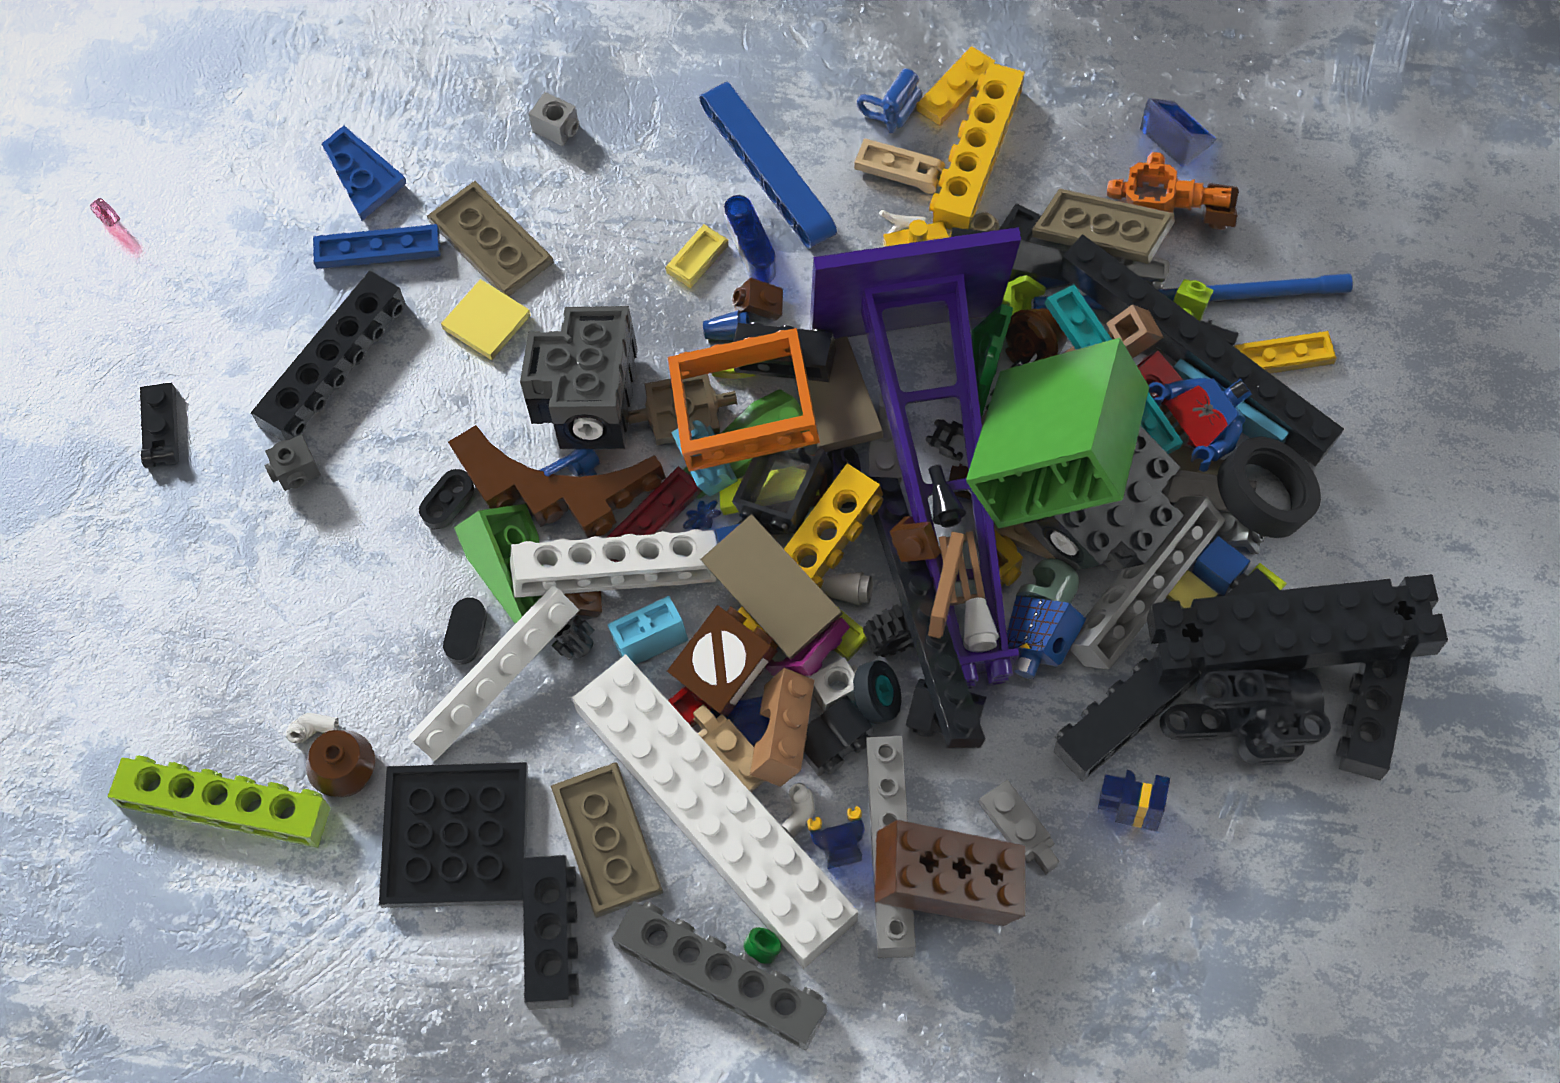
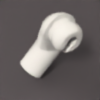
(310, 724)
(802, 808)

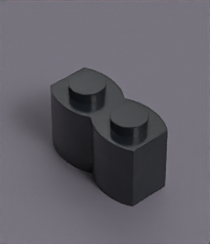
(835, 735)

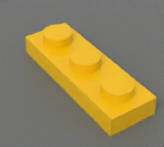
(954, 86)

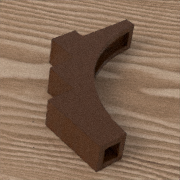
(549, 497)

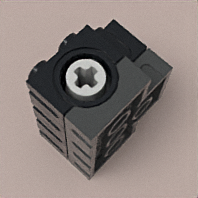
(582, 377)
(1120, 531)

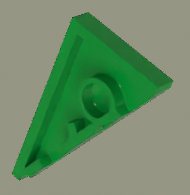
(987, 346)

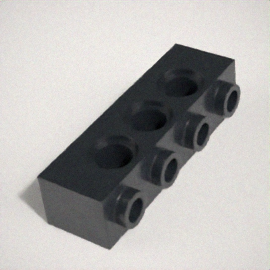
(1375, 757)
(538, 877)

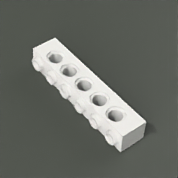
(600, 573)

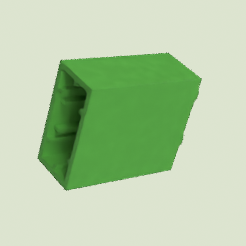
(1059, 434)

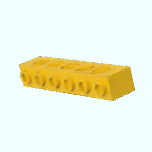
(995, 106)
(847, 487)

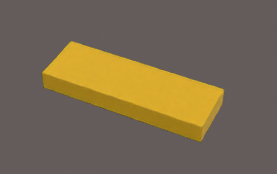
(1291, 352)

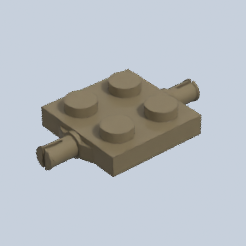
(701, 405)

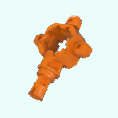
(1179, 192)

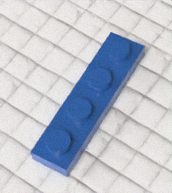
(376, 246)

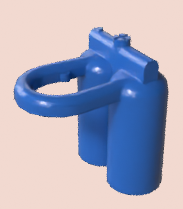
(897, 102)

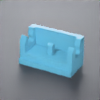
(710, 479)
(648, 631)

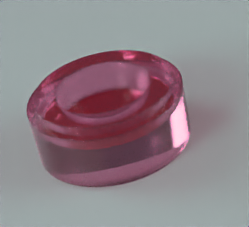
(104, 212)

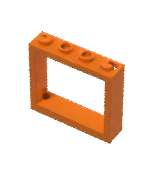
(749, 441)

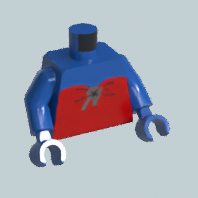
(1206, 414)

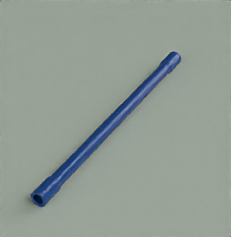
(1324, 285)

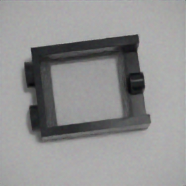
(781, 487)

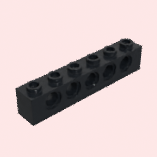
(330, 341)

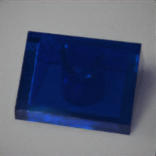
(1174, 130)

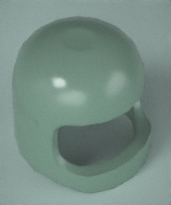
(1054, 582)

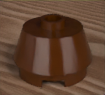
(1034, 333)
(340, 763)

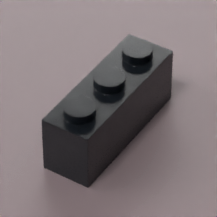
(817, 349)

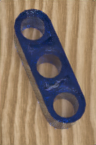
(749, 227)

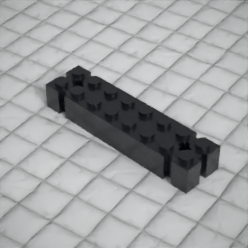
(1297, 628)

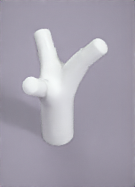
(900, 222)

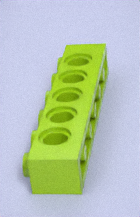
(135, 775)

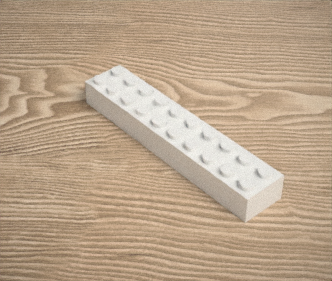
(716, 811)

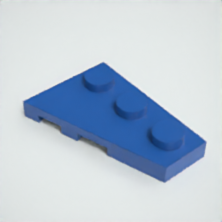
(362, 171)

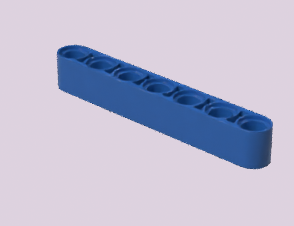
(768, 165)

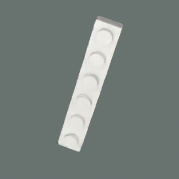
(493, 673)

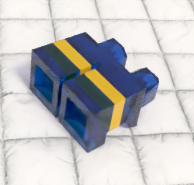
(1134, 801)

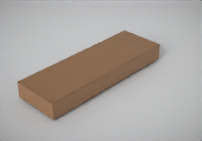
(946, 585)

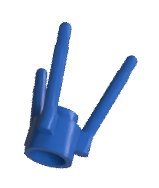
(578, 462)

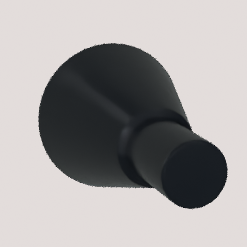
(946, 506)

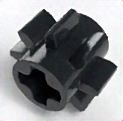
(574, 639)

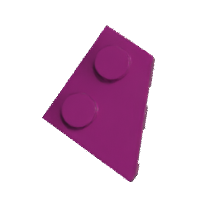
(811, 657)

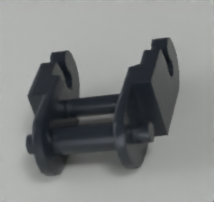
(943, 446)

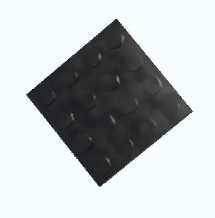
(454, 835)

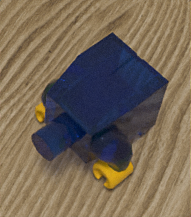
(839, 842)

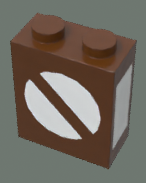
(723, 659)

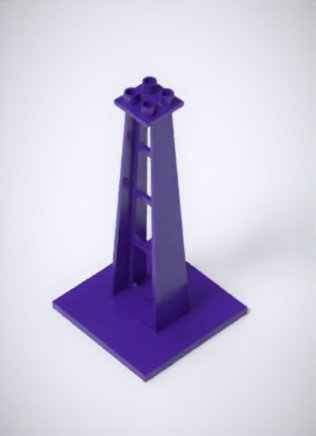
(916, 288)

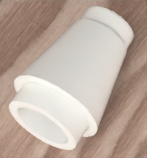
(849, 587)
(979, 626)

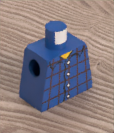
(1042, 632)

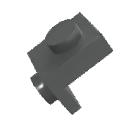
(1237, 534)

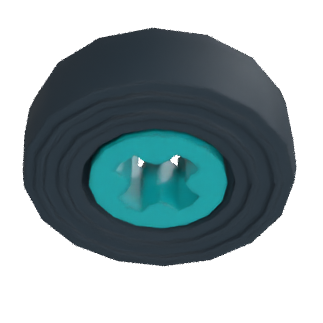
(877, 691)

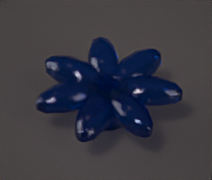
(703, 516)

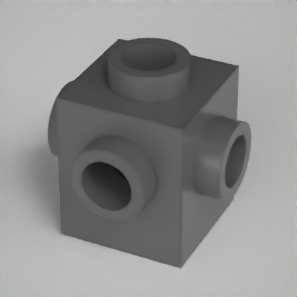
(291, 463)

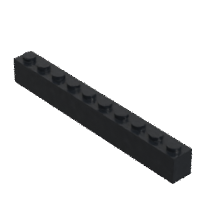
(1188, 339)

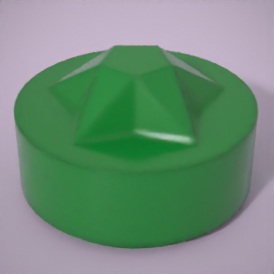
(762, 945)

